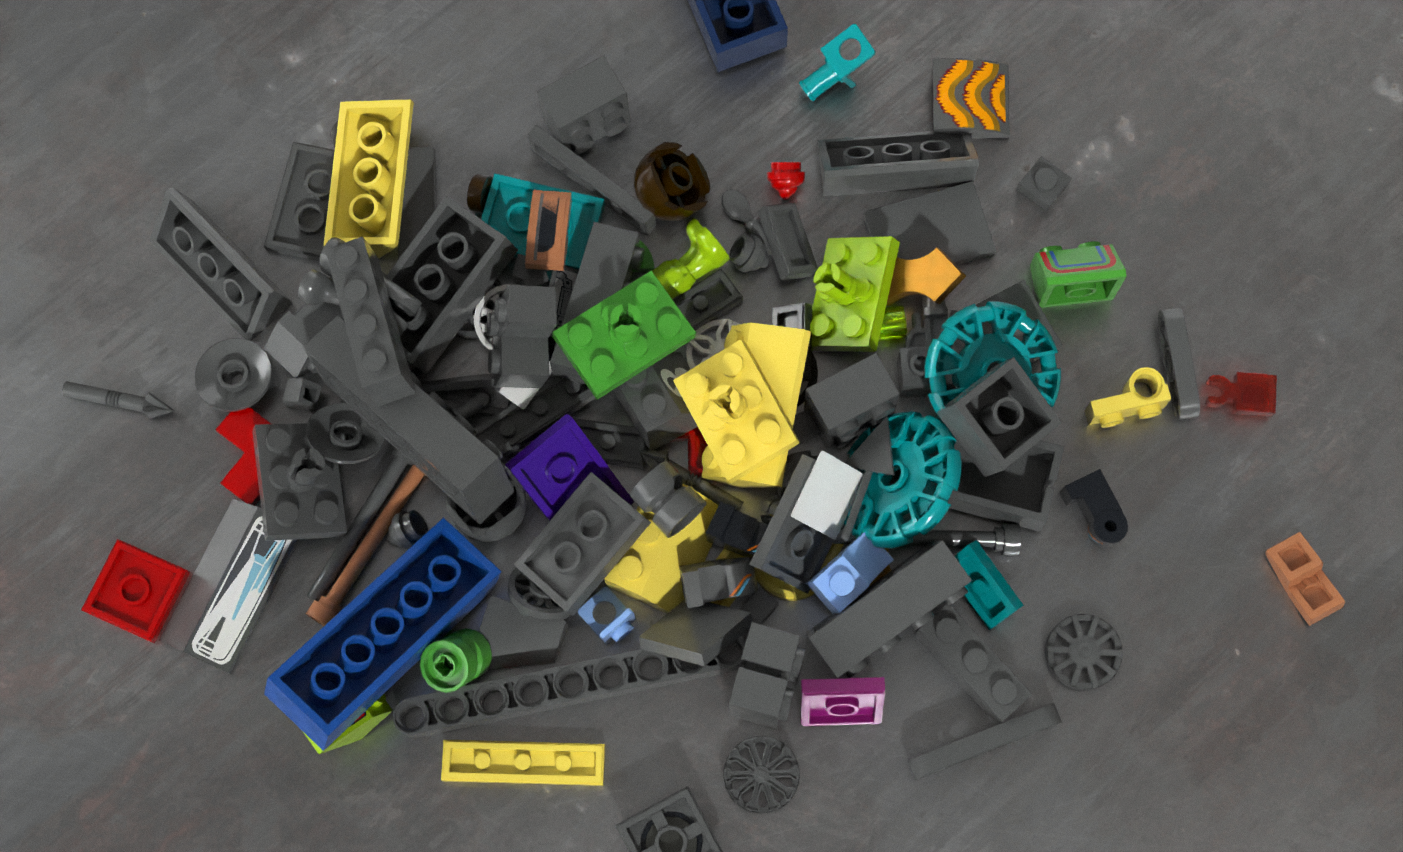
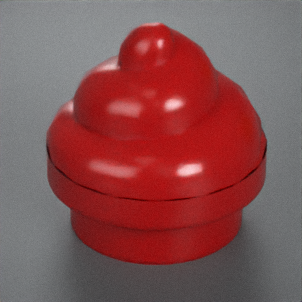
(786, 178)

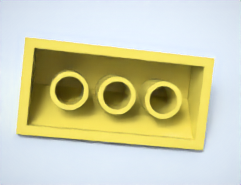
(781, 359)

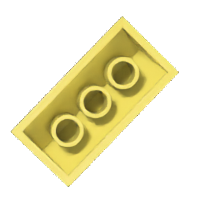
(369, 173)

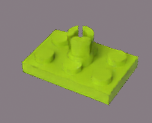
(852, 293)

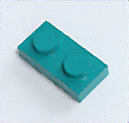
(988, 590)

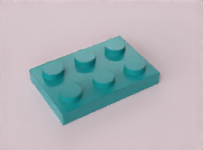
(509, 214)

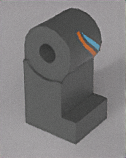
(717, 580)

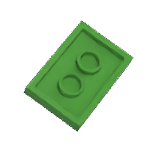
(624, 335)

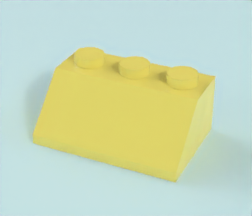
(651, 565)

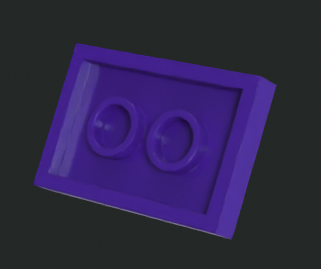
(558, 464)

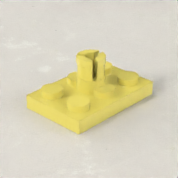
(736, 411)

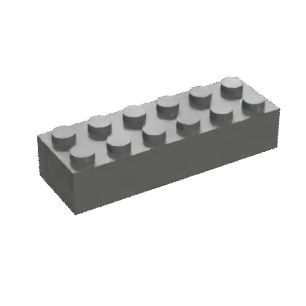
(418, 429)

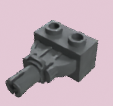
(913, 355)

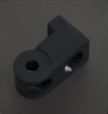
(1099, 508)
(735, 530)

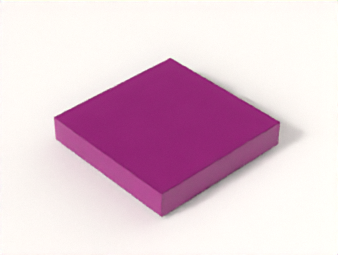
(842, 701)

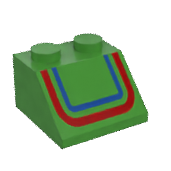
(1076, 274)

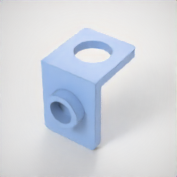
(619, 627)

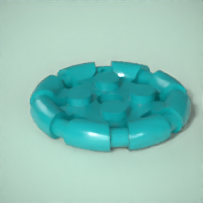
(988, 348)
(916, 486)

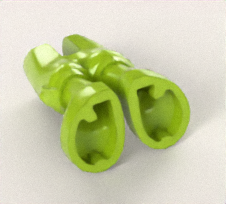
(701, 258)

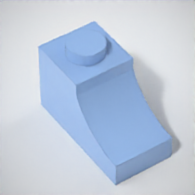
(849, 573)

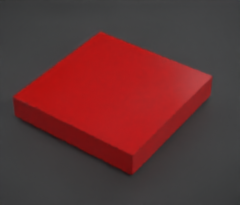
(135, 591)

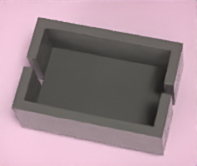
(1014, 493)
(762, 684)

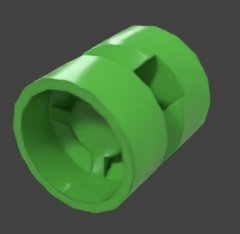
(455, 660)

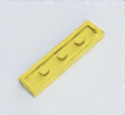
(523, 762)

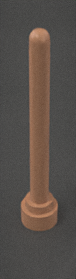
(328, 607)

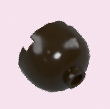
(671, 182)

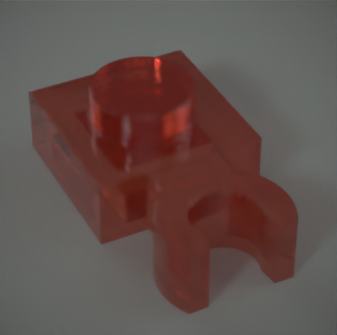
(1249, 393)

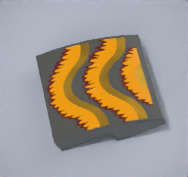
(971, 97)

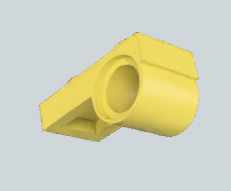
(1113, 409)

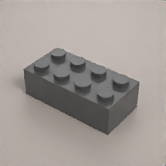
(450, 272)
(889, 607)

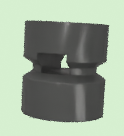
(668, 499)

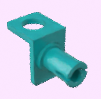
(837, 67)

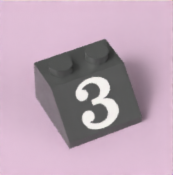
(656, 403)

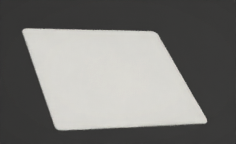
(827, 495)

